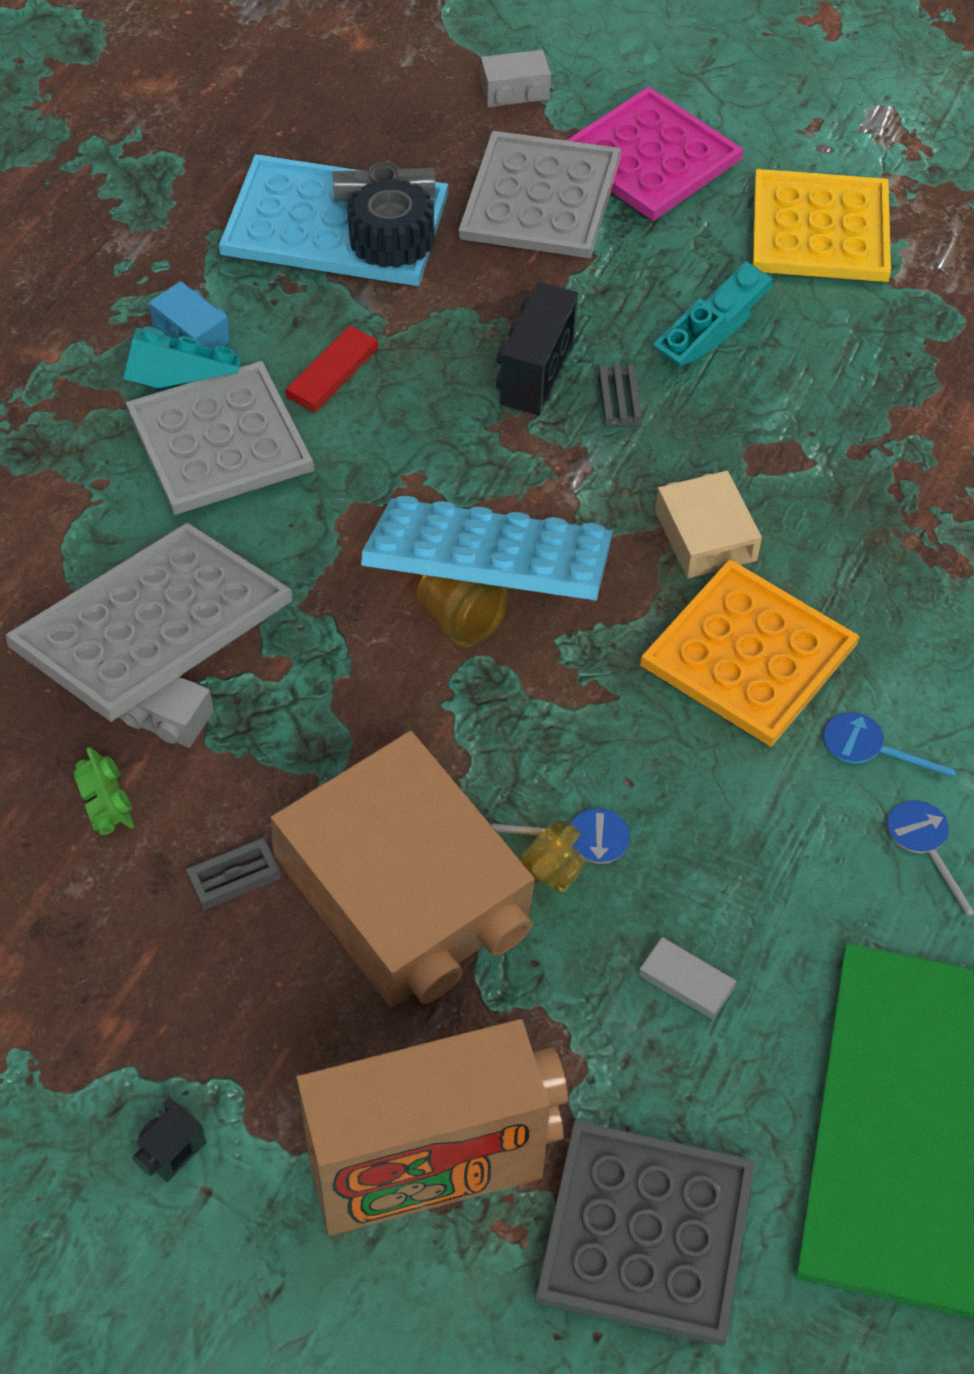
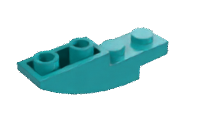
(717, 318)

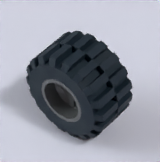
(391, 223)

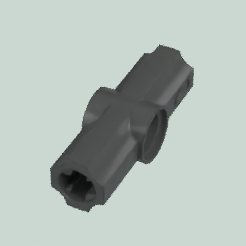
(348, 182)

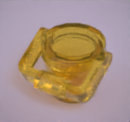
(554, 858)

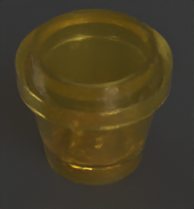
(463, 608)

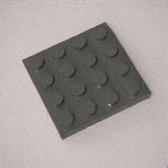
(647, 1233)

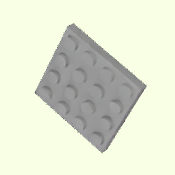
(540, 194)
(219, 437)

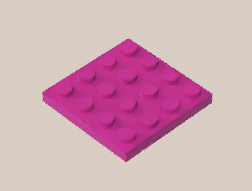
(662, 152)

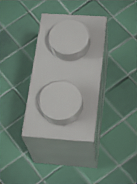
(515, 78)

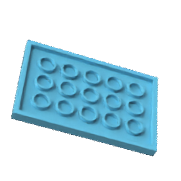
(292, 220)
(489, 547)

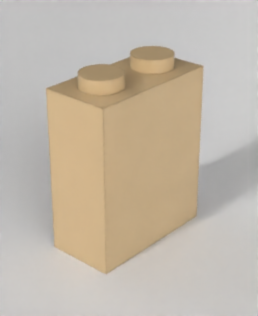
(707, 523)

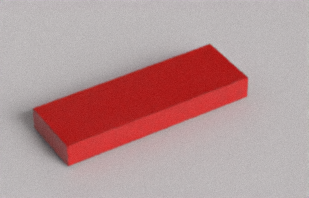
(332, 369)

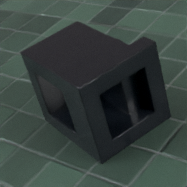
(169, 1141)

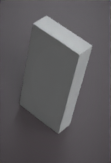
(687, 978)

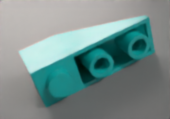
(171, 361)

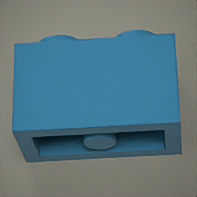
(188, 314)

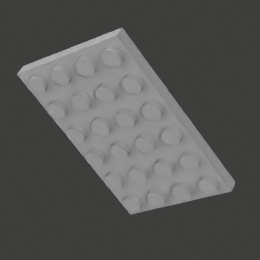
(148, 620)

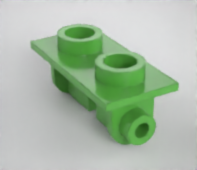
(99, 778)

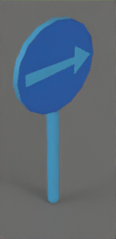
(859, 739)

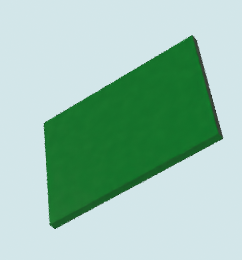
(896, 1136)

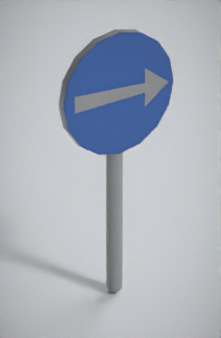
(922, 830)
(602, 835)

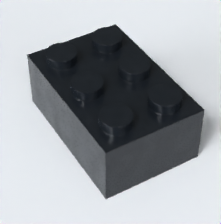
(537, 348)

